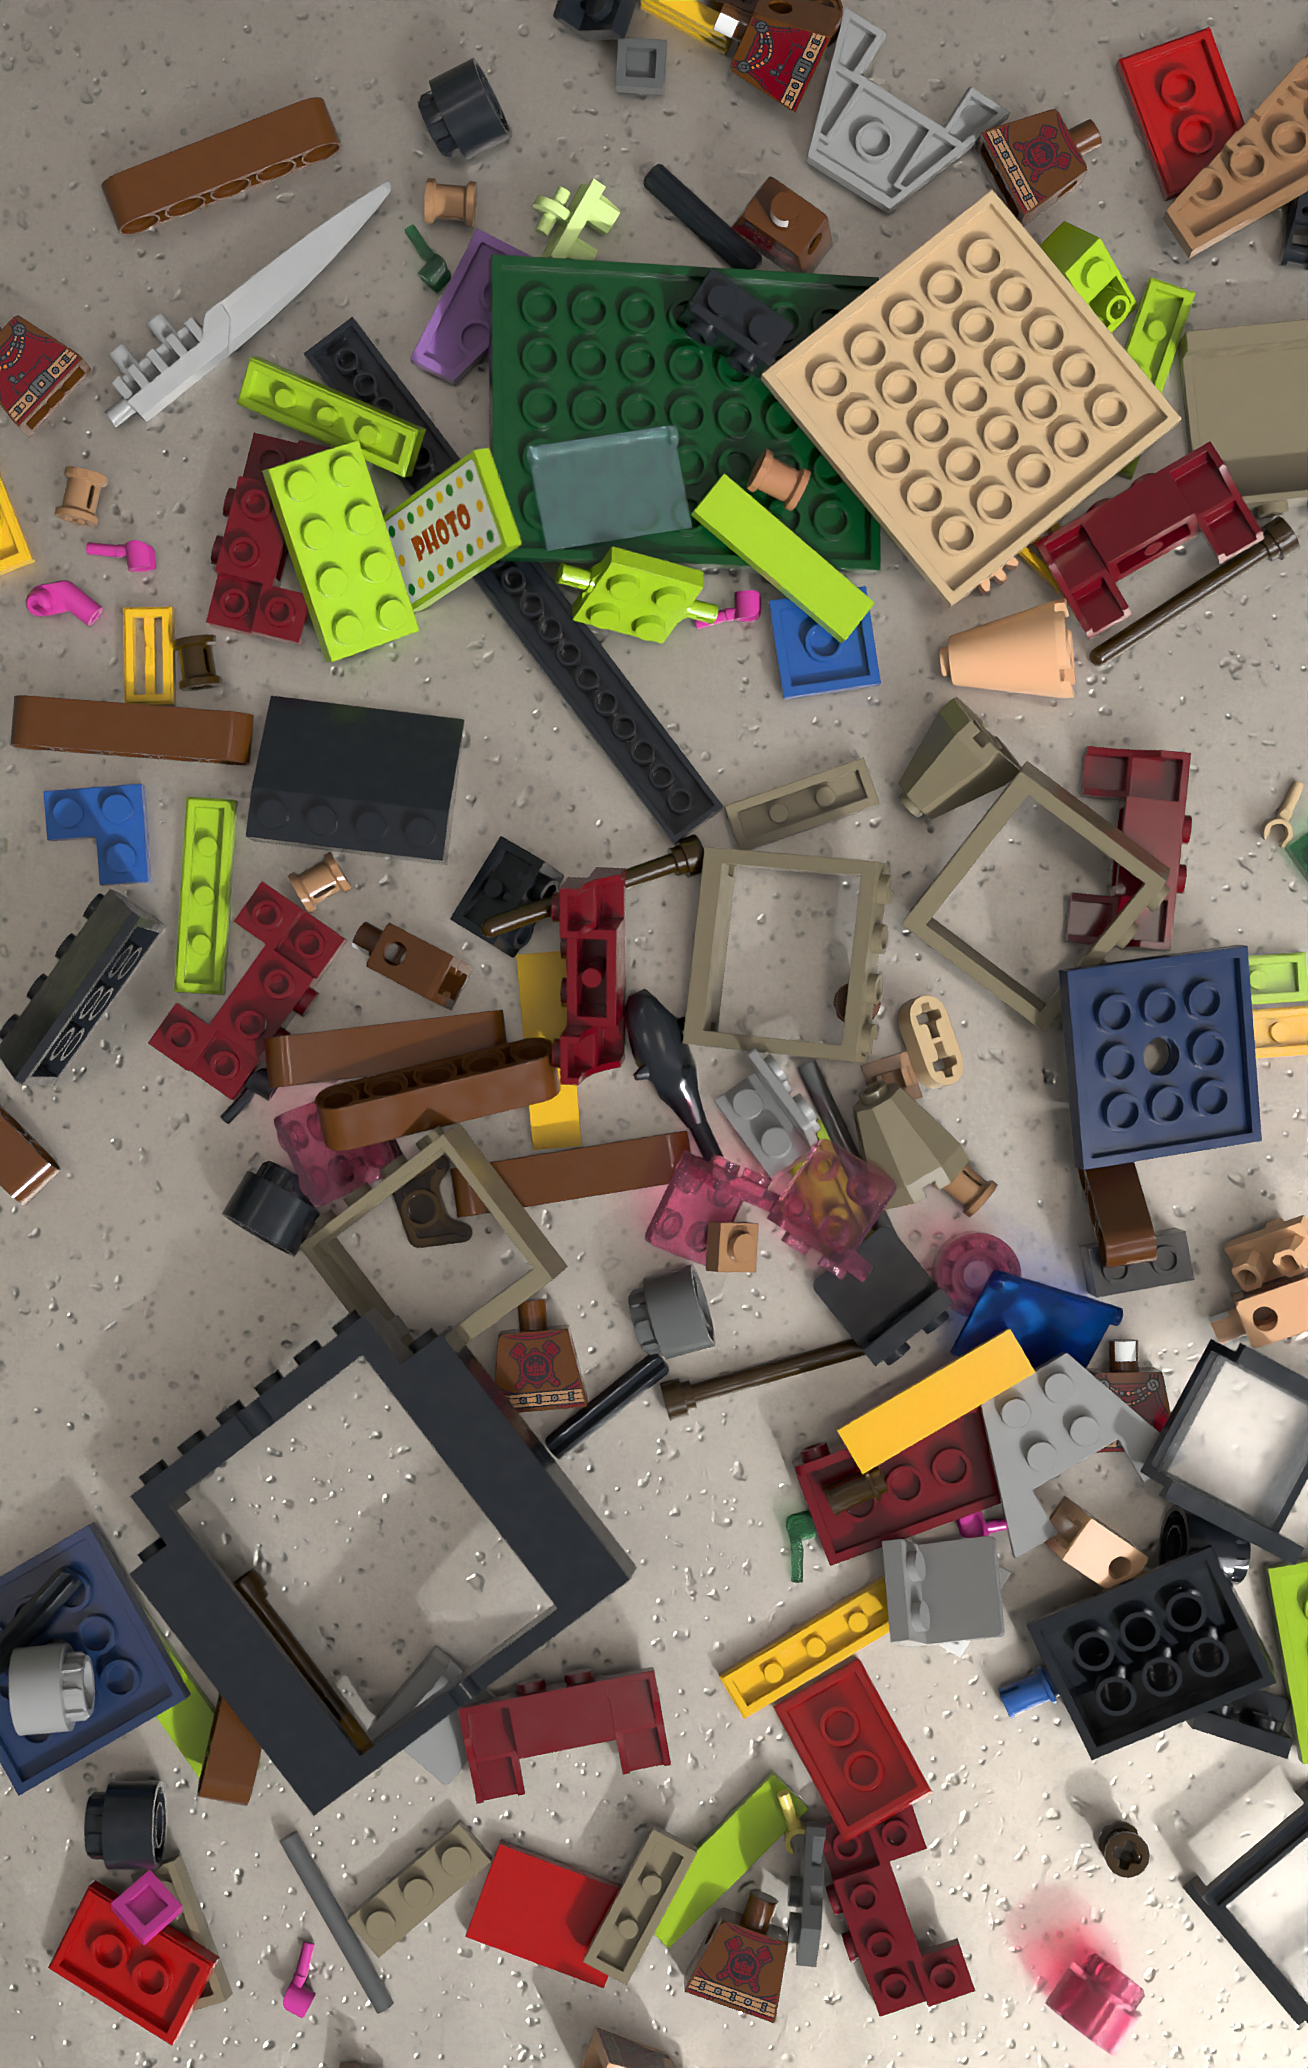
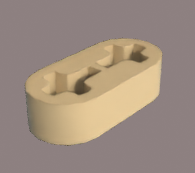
(930, 1042)

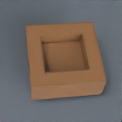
(732, 1247)

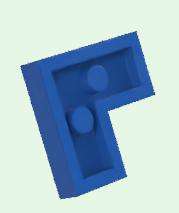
(111, 816)

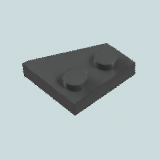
(806, 1895)

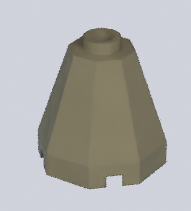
(955, 763)
(905, 1142)

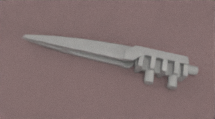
(230, 323)

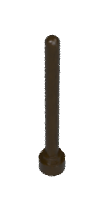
(1277, 543)
(681, 859)
(683, 1396)
(252, 1589)

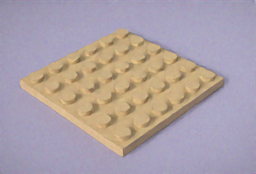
(970, 398)

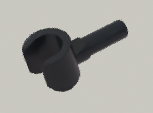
(256, 1084)

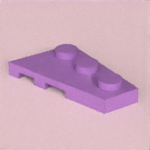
(460, 324)

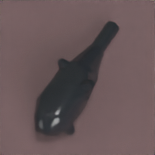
(668, 1064)

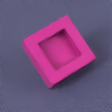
(146, 1907)

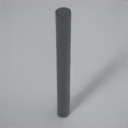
(833, 1120)
(336, 1922)

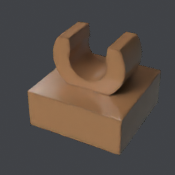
(893, 1069)

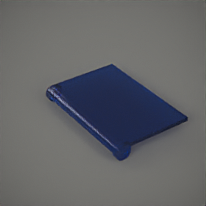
(1040, 1318)

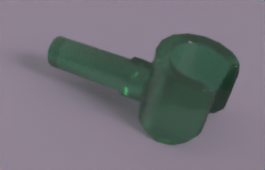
(435, 271)
(799, 1529)

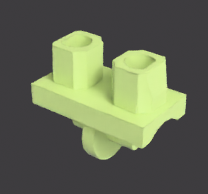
(586, 208)

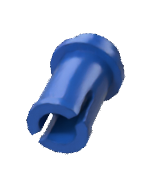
(1029, 1692)

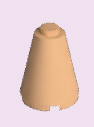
(1016, 653)

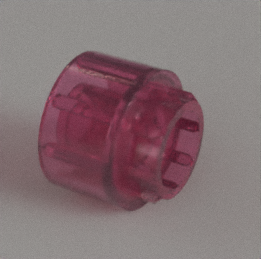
(959, 1252)
(1098, 2002)

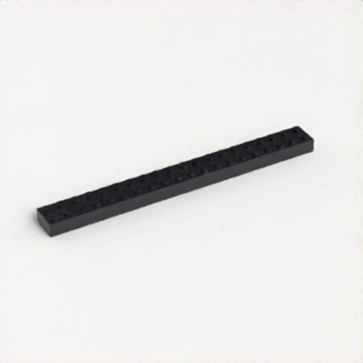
(539, 613)

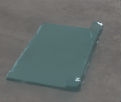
(609, 487)

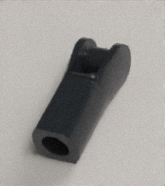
(1295, 224)

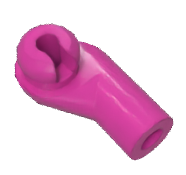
(60, 598)

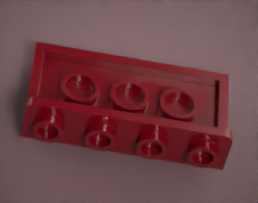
(927, 1482)

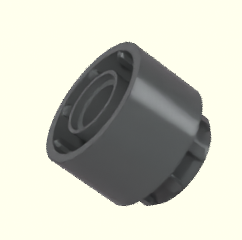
(672, 1313)

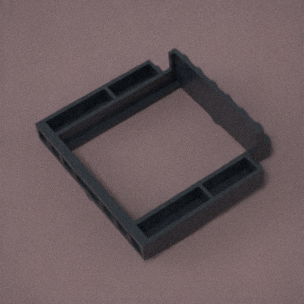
(491, 1457)

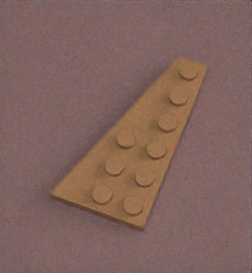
(1253, 172)

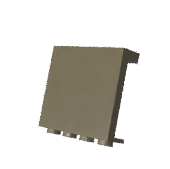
(1251, 401)

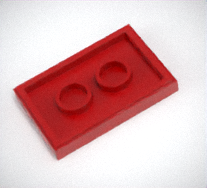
(1181, 106)
(852, 1750)
(542, 1911)
(146, 1983)

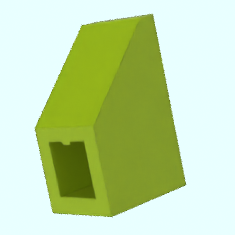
(1091, 272)

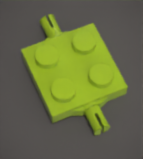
(637, 594)

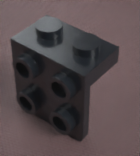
(891, 1301)

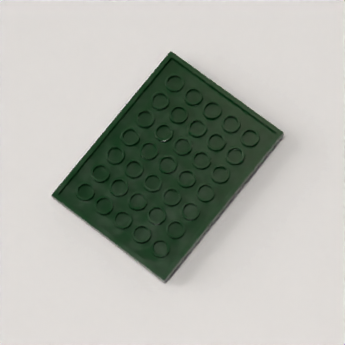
(602, 354)

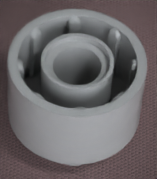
(50, 1688)

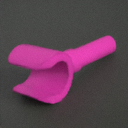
(139, 554)
(746, 609)
(975, 1525)
(297, 1997)

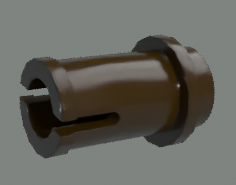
(855, 1490)

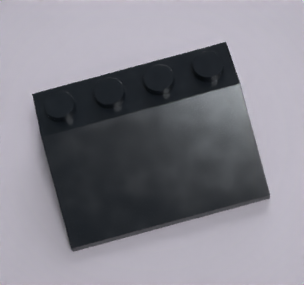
(356, 780)
(78, 989)
(1152, 1652)

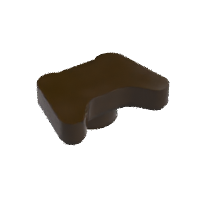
(425, 1212)

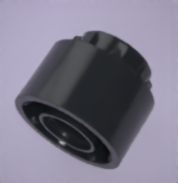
(463, 112)
(272, 1207)
(1186, 1532)
(127, 1825)

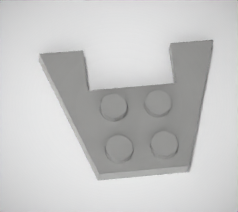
(876, 139)
(1047, 1428)

